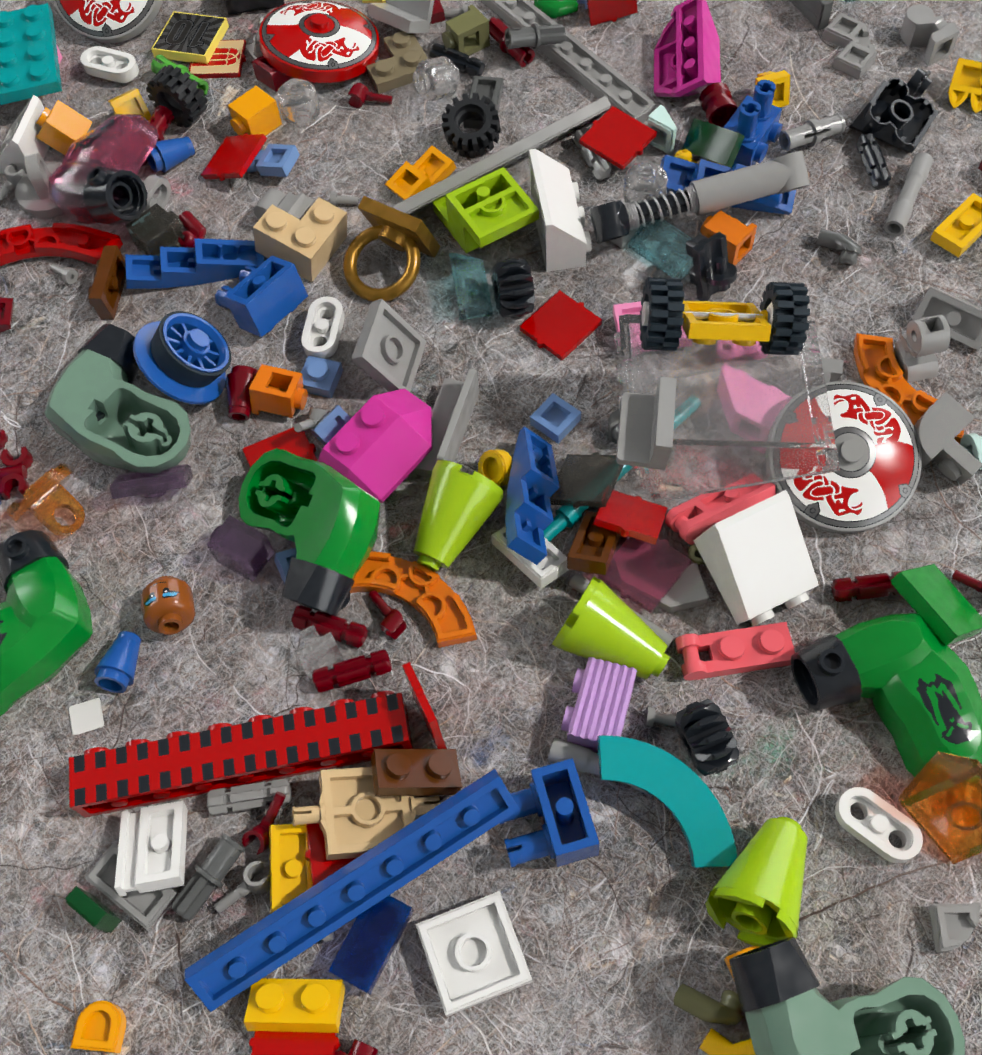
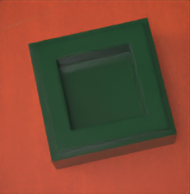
(92, 910)

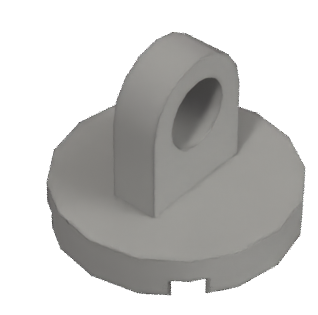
(33, 188)

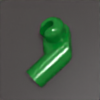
(557, 8)

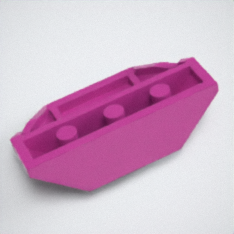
(687, 52)
(382, 442)

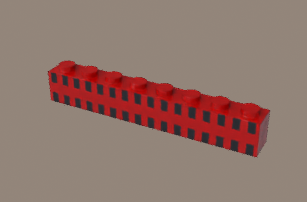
(237, 754)

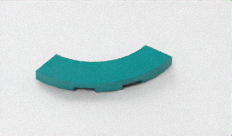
(679, 789)

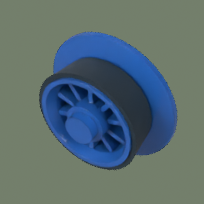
(183, 357)

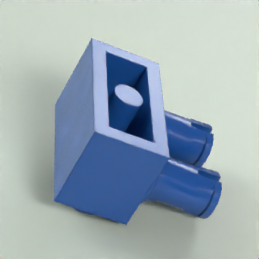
(758, 122)
(263, 295)
(568, 825)

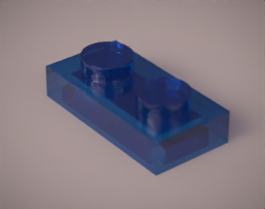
(371, 943)

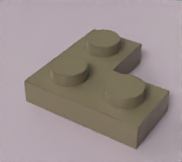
(398, 69)

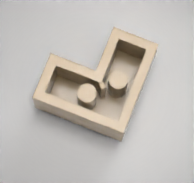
(304, 242)

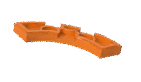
(881, 371)
(421, 590)

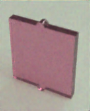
(645, 571)

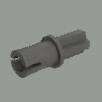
(534, 36)
(207, 877)

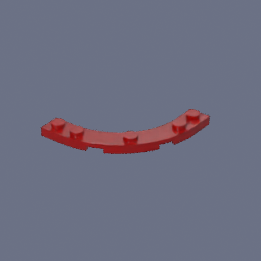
(59, 240)

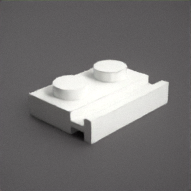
(152, 848)

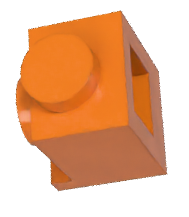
(738, 236)
(277, 391)

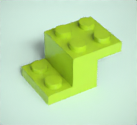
(485, 210)

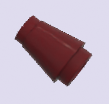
(238, 392)

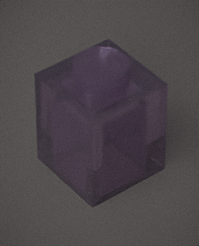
(240, 548)

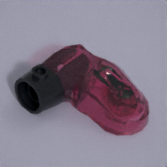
(100, 172)

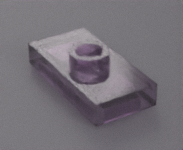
(151, 484)

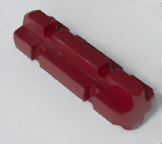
(863, 587)
(353, 633)
(351, 671)

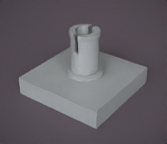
(388, 348)

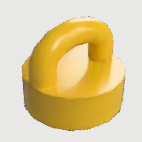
(495, 466)

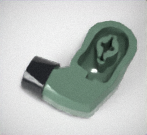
(110, 416)
(794, 1019)

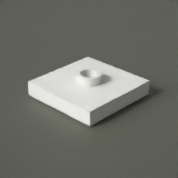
(473, 953)

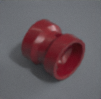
(715, 101)

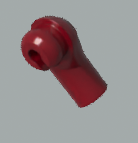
(193, 229)

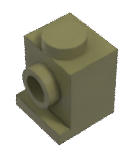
(467, 32)

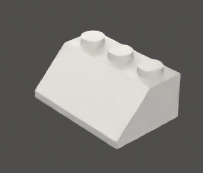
(560, 218)

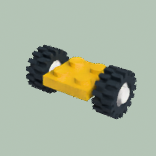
(777, 327)

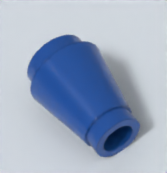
(170, 153)
(119, 663)

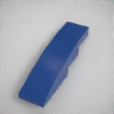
(682, 172)
(184, 266)
(529, 491)

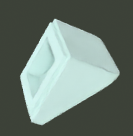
(666, 130)

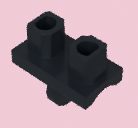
(710, 266)

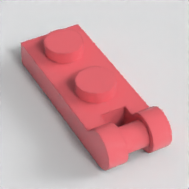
(705, 510)
(735, 651)

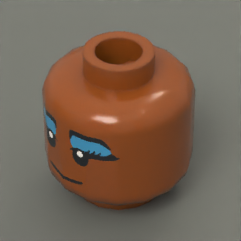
(167, 605)

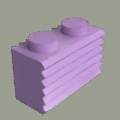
(601, 702)

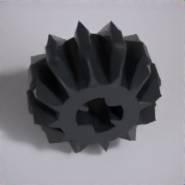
(513, 287)
(707, 737)

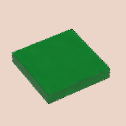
(938, 603)

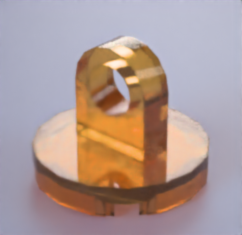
(45, 497)

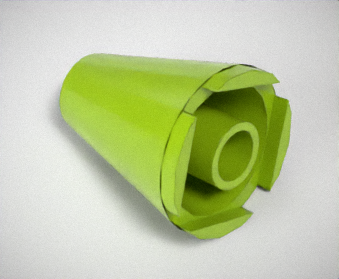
(453, 513)
(611, 631)
(763, 885)

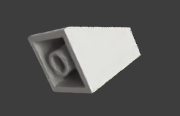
(759, 559)

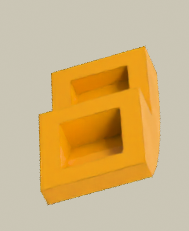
(427, 171)

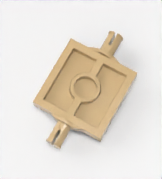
(352, 814)

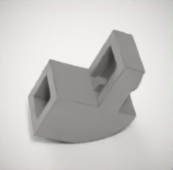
(936, 438)

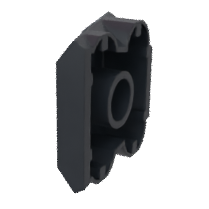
(895, 115)

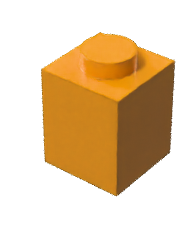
(254, 113)
(61, 126)

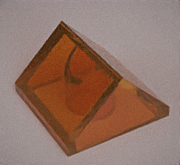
(948, 804)

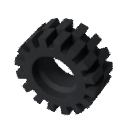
(177, 94)
(468, 109)

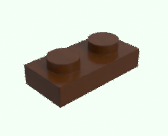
(108, 283)
(592, 547)
(415, 772)

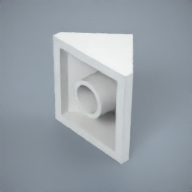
(21, 137)

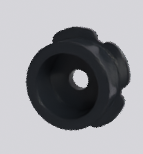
(919, 82)

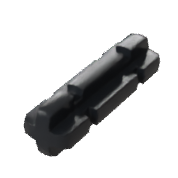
(472, 65)
(873, 160)

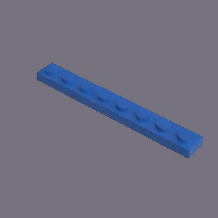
(350, 891)

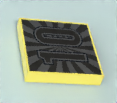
(190, 37)

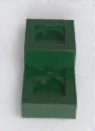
(713, 142)

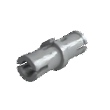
(812, 132)

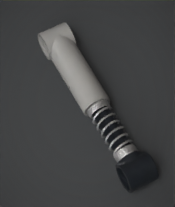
(703, 196)

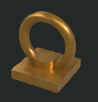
(397, 231)

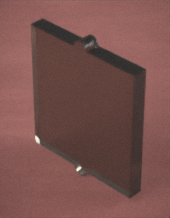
(586, 480)

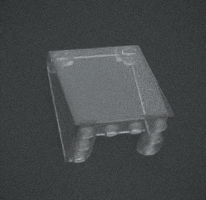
(737, 412)

